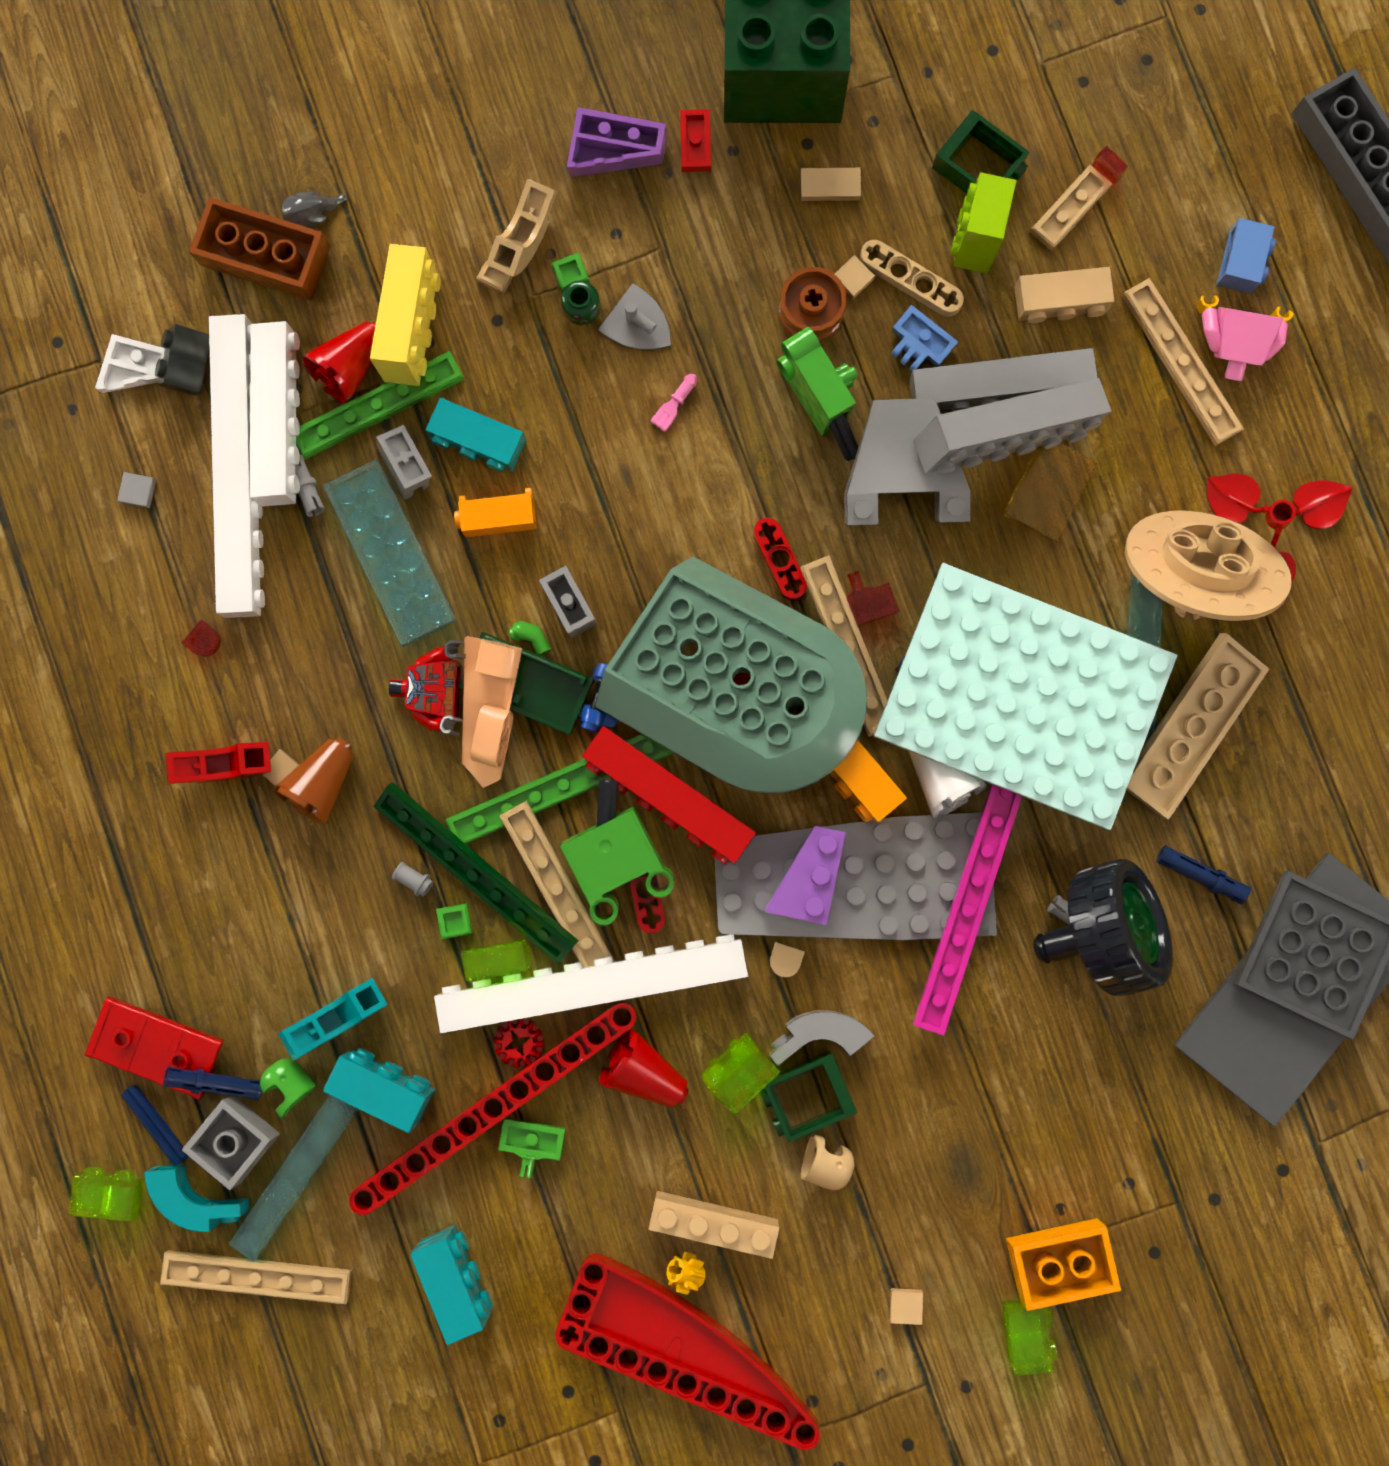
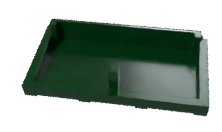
(546, 690)

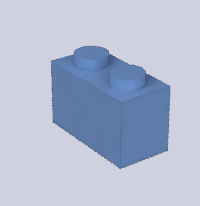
(1246, 256)

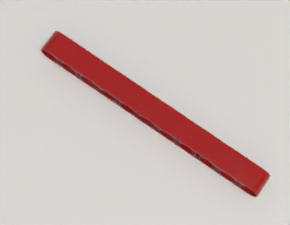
(484, 1119)

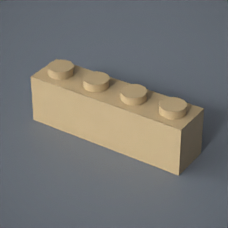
(714, 1224)

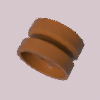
(812, 288)

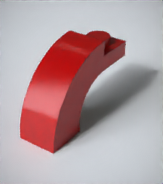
(218, 764)

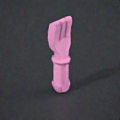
(668, 411)

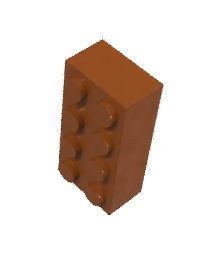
(260, 248)

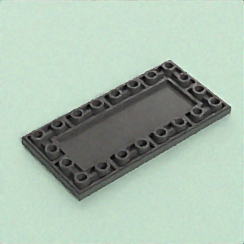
(1260, 1047)

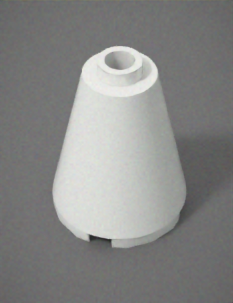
(944, 786)

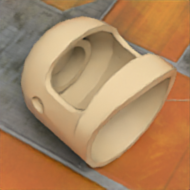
(824, 1168)

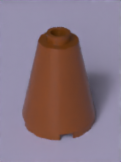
(317, 780)

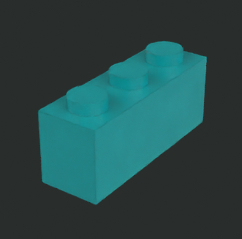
(475, 435)

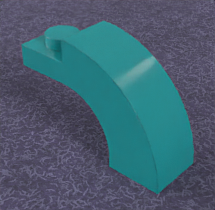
(333, 1019)
(185, 1207)

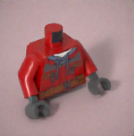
(433, 688)

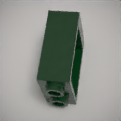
(989, 135)
(845, 1109)

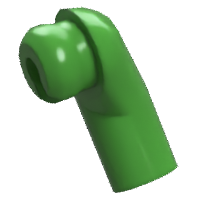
(532, 633)

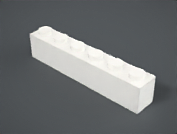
(274, 414)

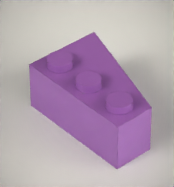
(614, 143)
(811, 878)

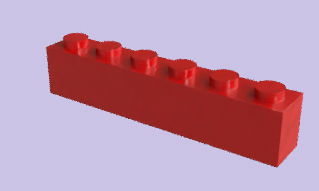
(669, 796)

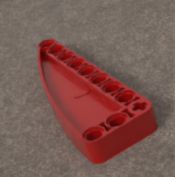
(668, 1329)

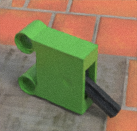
(820, 387)
(613, 854)

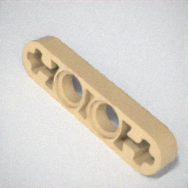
(908, 282)

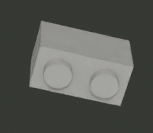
(568, 602)

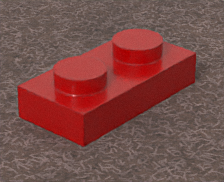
(695, 140)

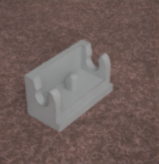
(403, 461)

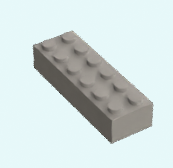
(1011, 426)

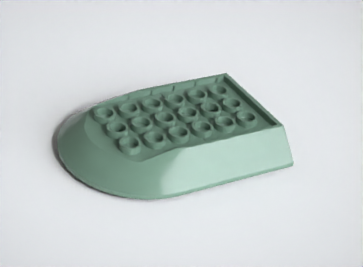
(728, 727)

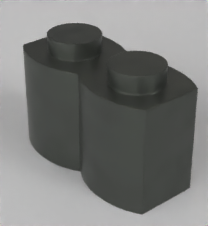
(183, 359)

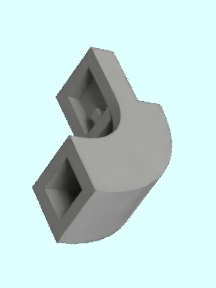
(820, 1025)

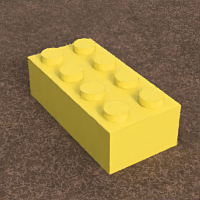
(405, 315)

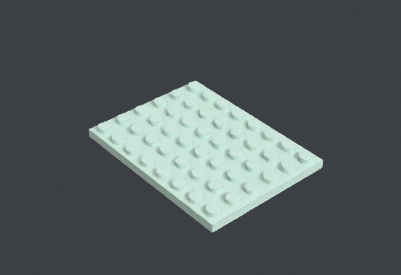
(1025, 696)

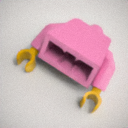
(1242, 335)

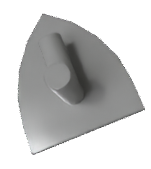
(637, 322)

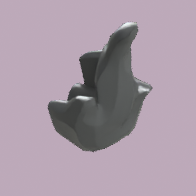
(306, 208)

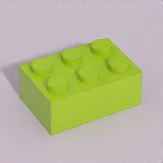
(982, 222)

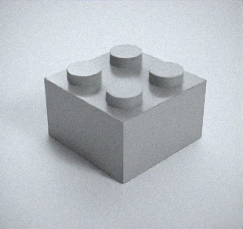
(231, 1142)

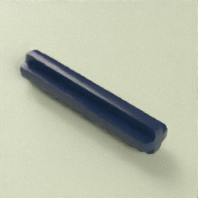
(154, 1124)

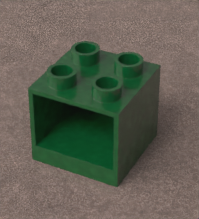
(786, 60)

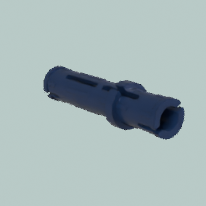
(1214, 880)
(202, 1081)

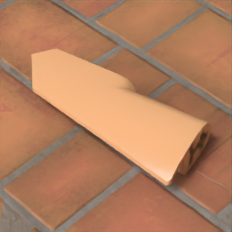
(487, 700)

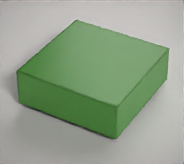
(569, 270)
(454, 921)

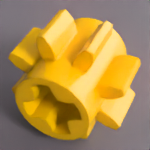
(686, 1273)

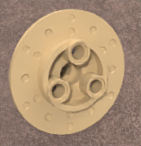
(1207, 566)

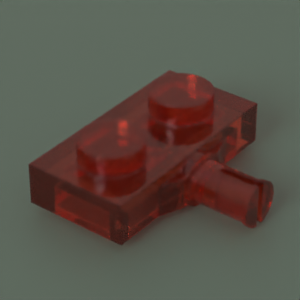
(870, 602)

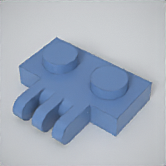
(921, 339)

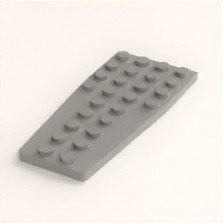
(889, 883)

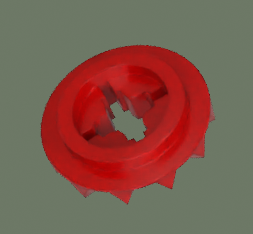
(523, 1028)

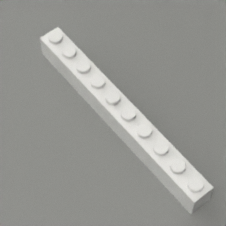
(235, 513)
(590, 985)

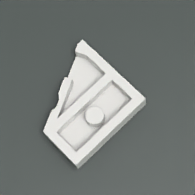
(128, 364)

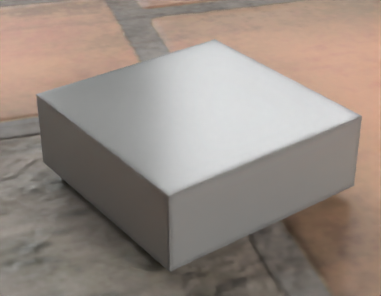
(136, 490)

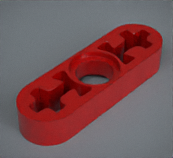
(763, 542)
(642, 913)

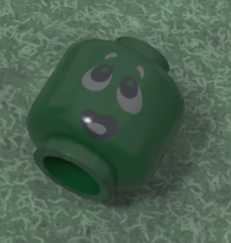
(580, 303)

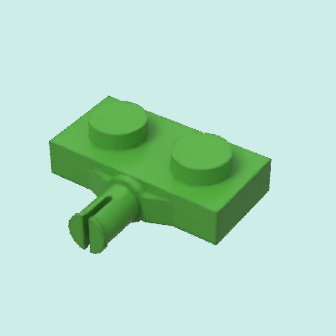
(531, 1142)

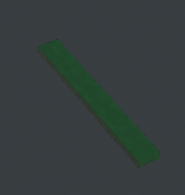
(475, 873)

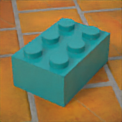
(380, 1089)
(452, 1284)

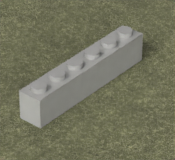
(1001, 379)

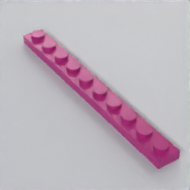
(967, 910)

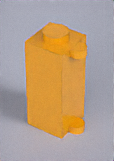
(496, 514)

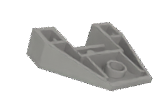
(891, 464)

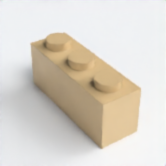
(1064, 294)

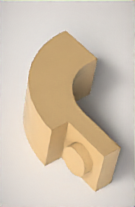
(521, 239)

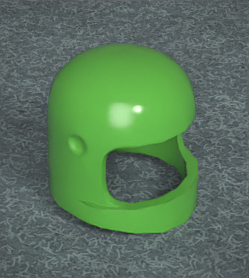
(291, 1080)

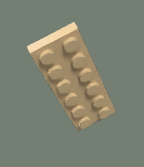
(1195, 725)

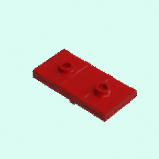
(149, 1043)

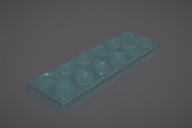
(390, 553)

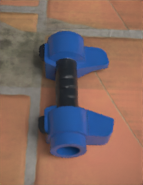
(592, 717)

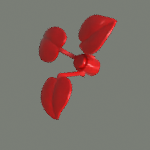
(1318, 501)

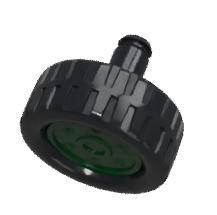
(1114, 929)

